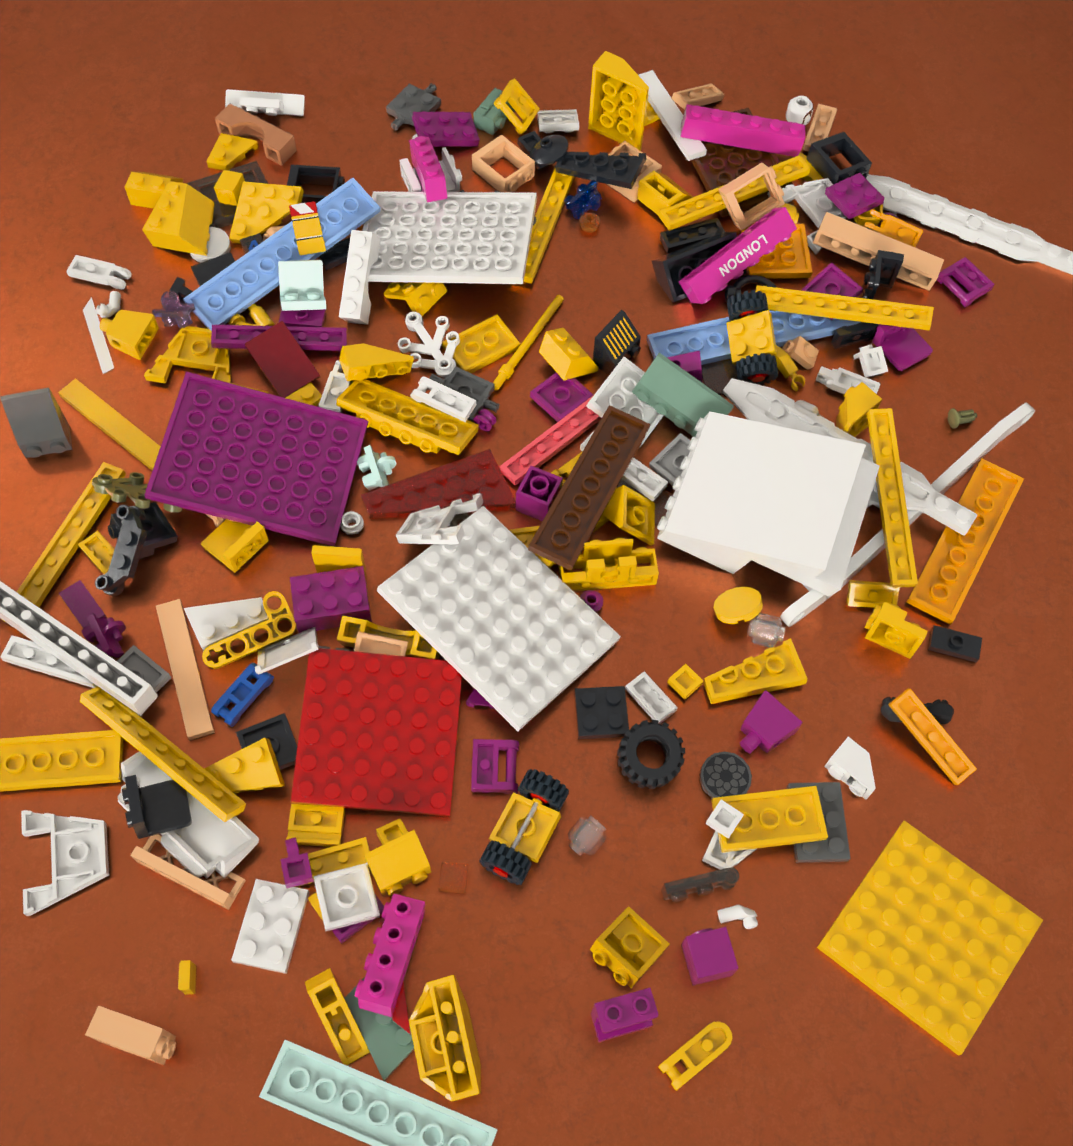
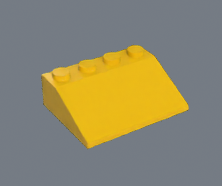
(617, 101)

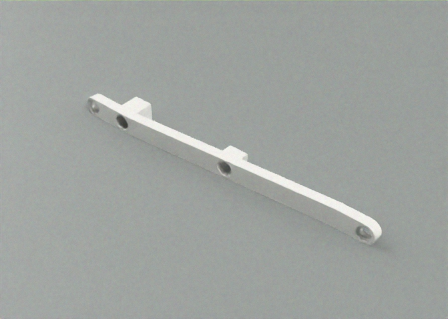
(872, 548)

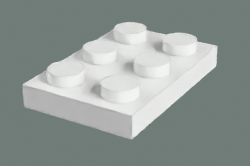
(270, 926)

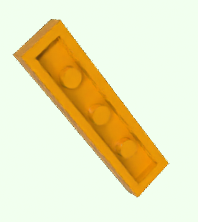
(932, 736)

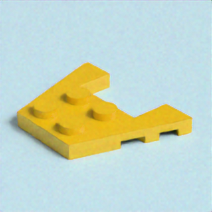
(192, 349)

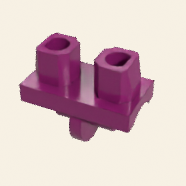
(106, 632)

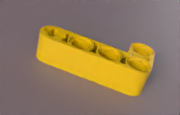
(247, 635)

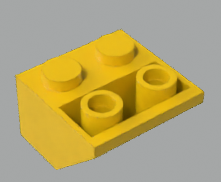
(660, 192)

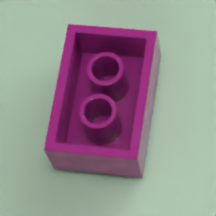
(327, 596)

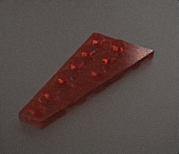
(442, 486)

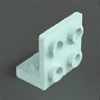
(301, 285)

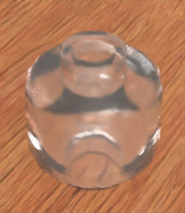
(766, 630)
(587, 836)

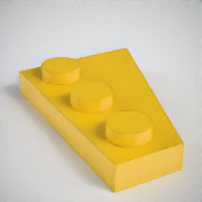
(249, 768)

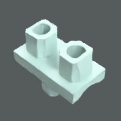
(379, 468)

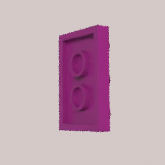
(446, 128)

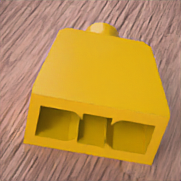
(130, 331)

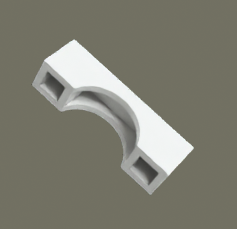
(361, 256)

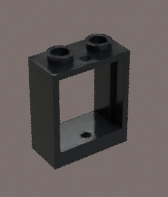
(833, 145)
(315, 175)

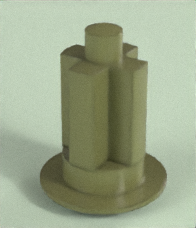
(960, 417)

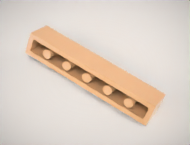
(863, 244)

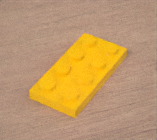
(775, 819)

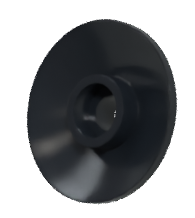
(549, 150)

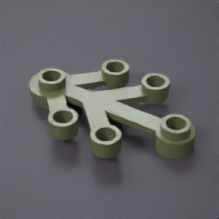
(123, 487)

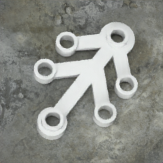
(431, 347)

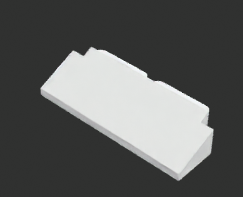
(208, 841)

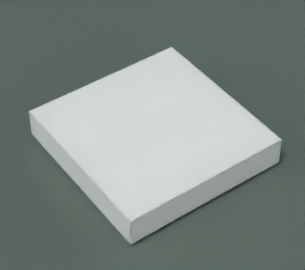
(346, 897)

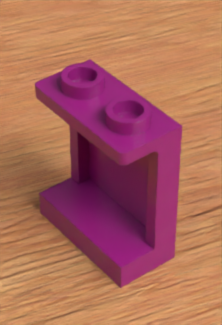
(624, 1014)

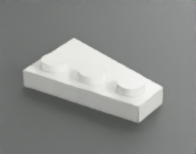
(224, 619)

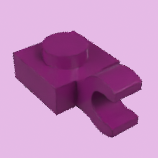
(296, 867)

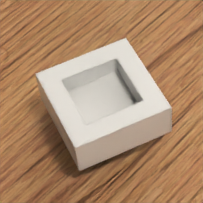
(724, 819)

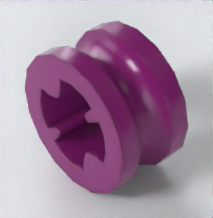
(485, 419)

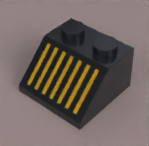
(616, 341)

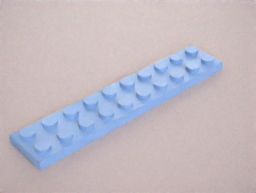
(257, 270)
(713, 340)

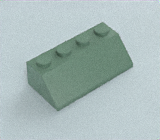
(678, 394)

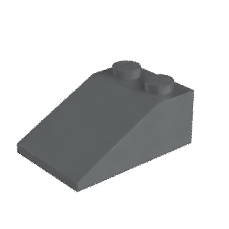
(37, 422)

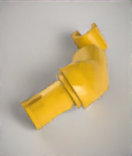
(788, 368)

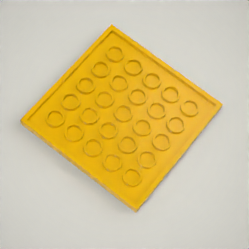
(931, 936)

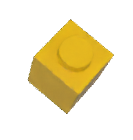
(229, 187)

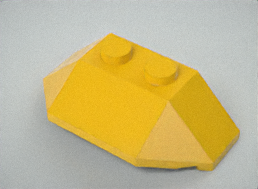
(446, 1040)

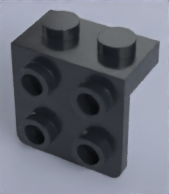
(882, 272)
(155, 807)

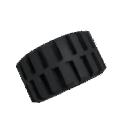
(662, 736)

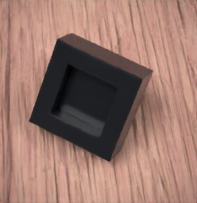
(180, 289)

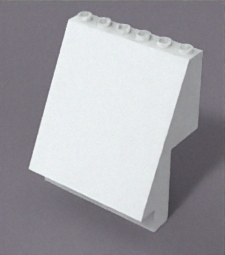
(770, 499)

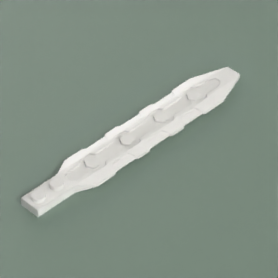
(970, 224)
(774, 408)

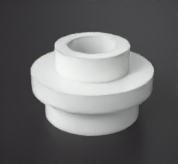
(349, 517)

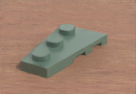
(384, 1038)

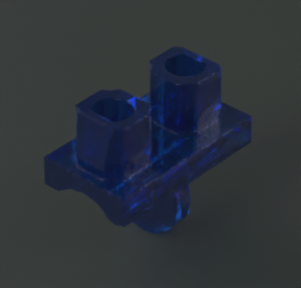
(585, 199)

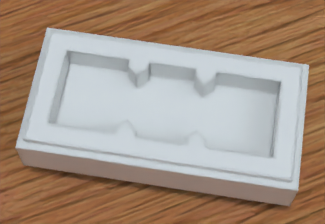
(651, 697)

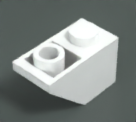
(853, 767)

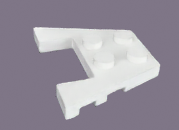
(814, 202)
(432, 524)
(77, 856)

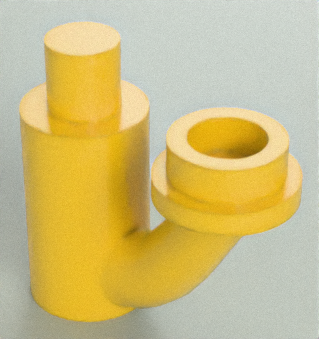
(257, 314)

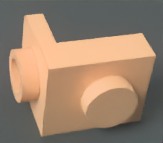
(801, 351)

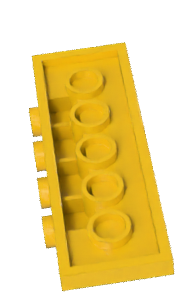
(406, 419)

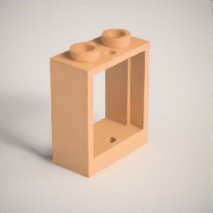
(493, 152)
(649, 166)
(745, 219)
(131, 1035)

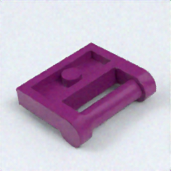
(969, 277)
(486, 766)

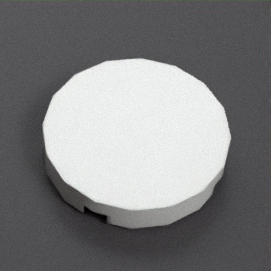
(217, 245)

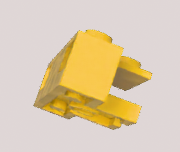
(611, 566)

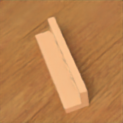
(186, 879)

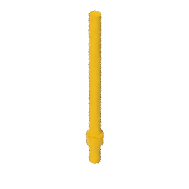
(507, 370)

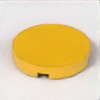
(738, 605)

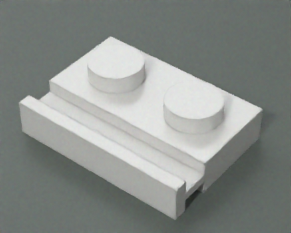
(558, 120)

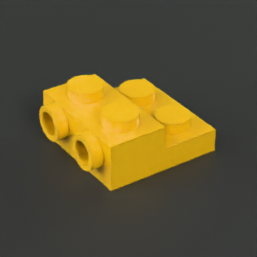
(891, 631)
(628, 947)

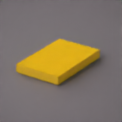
(483, 344)

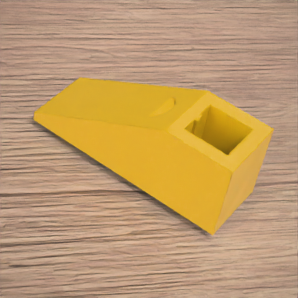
(369, 361)

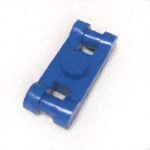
(241, 694)

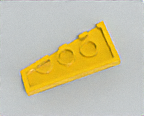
(769, 671)

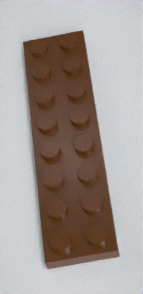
(589, 488)

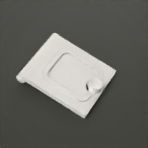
(286, 650)

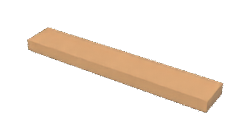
(185, 669)

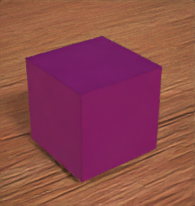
(537, 492)
(709, 955)

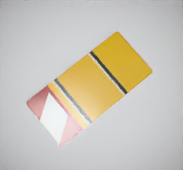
(307, 228)

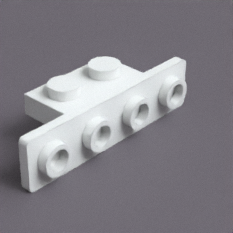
(266, 102)

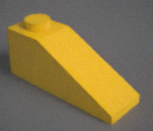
(336, 1017)

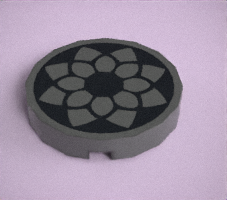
(725, 775)

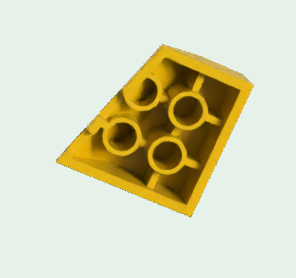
(180, 220)

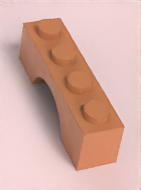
(277, 143)

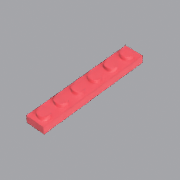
(550, 442)

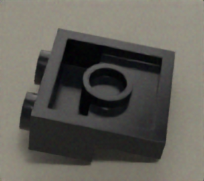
(159, 529)

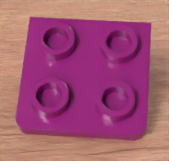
(901, 345)

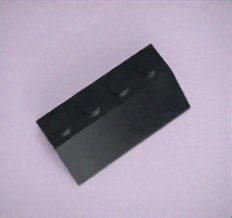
(678, 264)

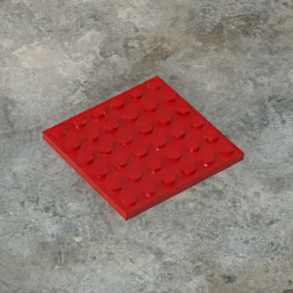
(377, 733)

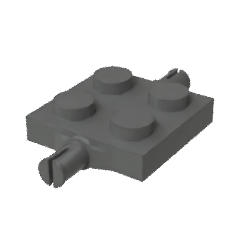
(412, 100)
(471, 386)

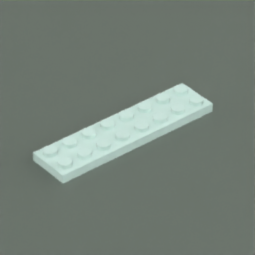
(365, 1105)

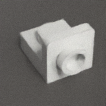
(872, 360)

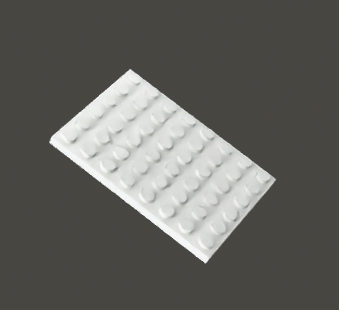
(452, 239)
(499, 617)

